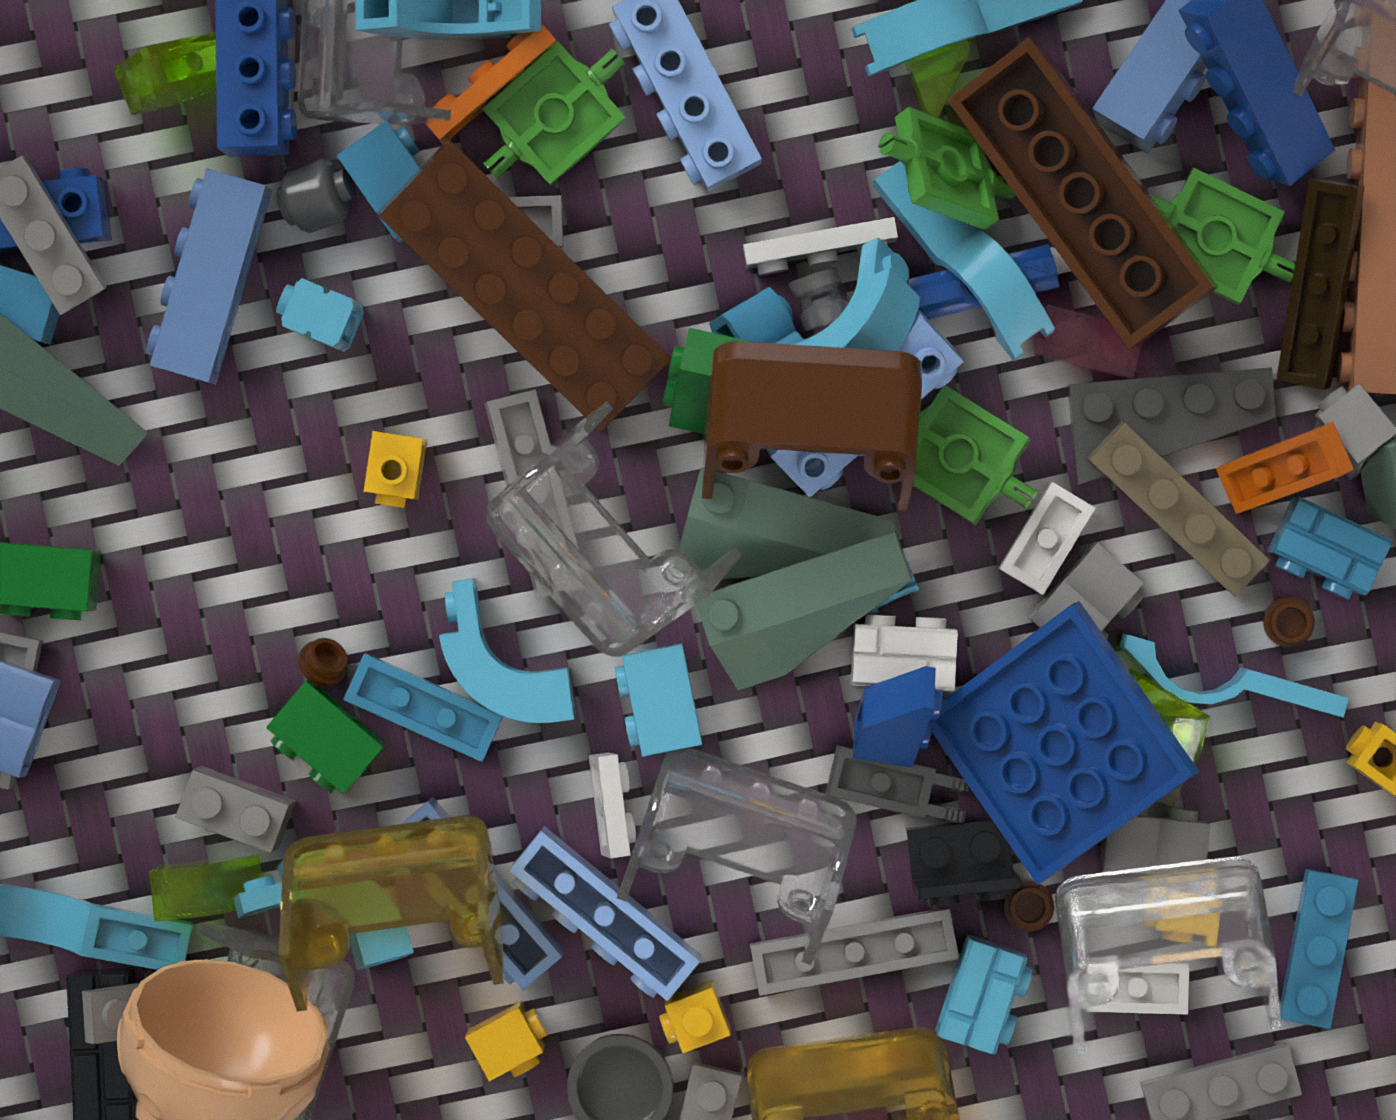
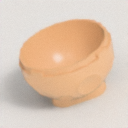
(220, 1044)

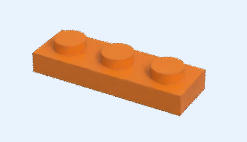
(489, 81)
(1285, 468)

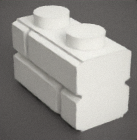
(889, 650)

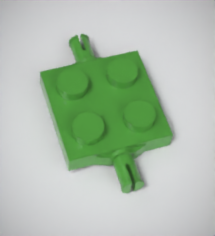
(554, 113)
(946, 168)
(1227, 232)
(968, 456)

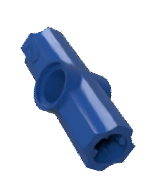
(946, 294)

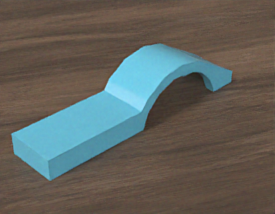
(938, 23)
(975, 261)
(1144, 655)
(92, 928)

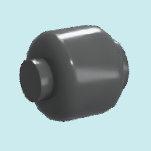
(315, 195)

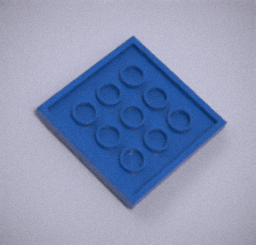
(1060, 743)

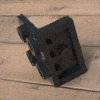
(959, 861)

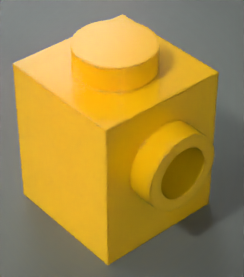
(395, 468)
(695, 1017)
(508, 1041)

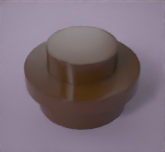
(1288, 622)
(323, 662)
(1029, 906)

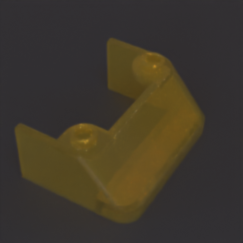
(386, 882)
(854, 1076)

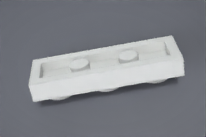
(816, 246)

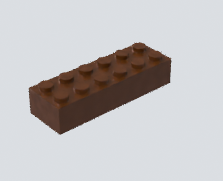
(1082, 193)
(523, 284)

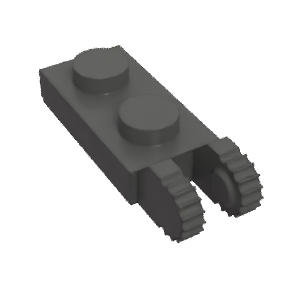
(892, 786)

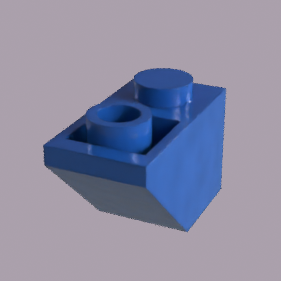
(897, 718)

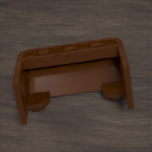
(813, 403)

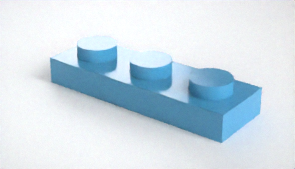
(423, 707)
(1318, 948)

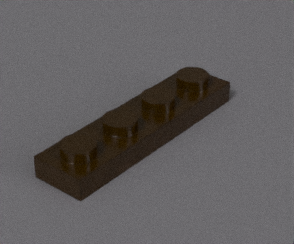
(1320, 283)

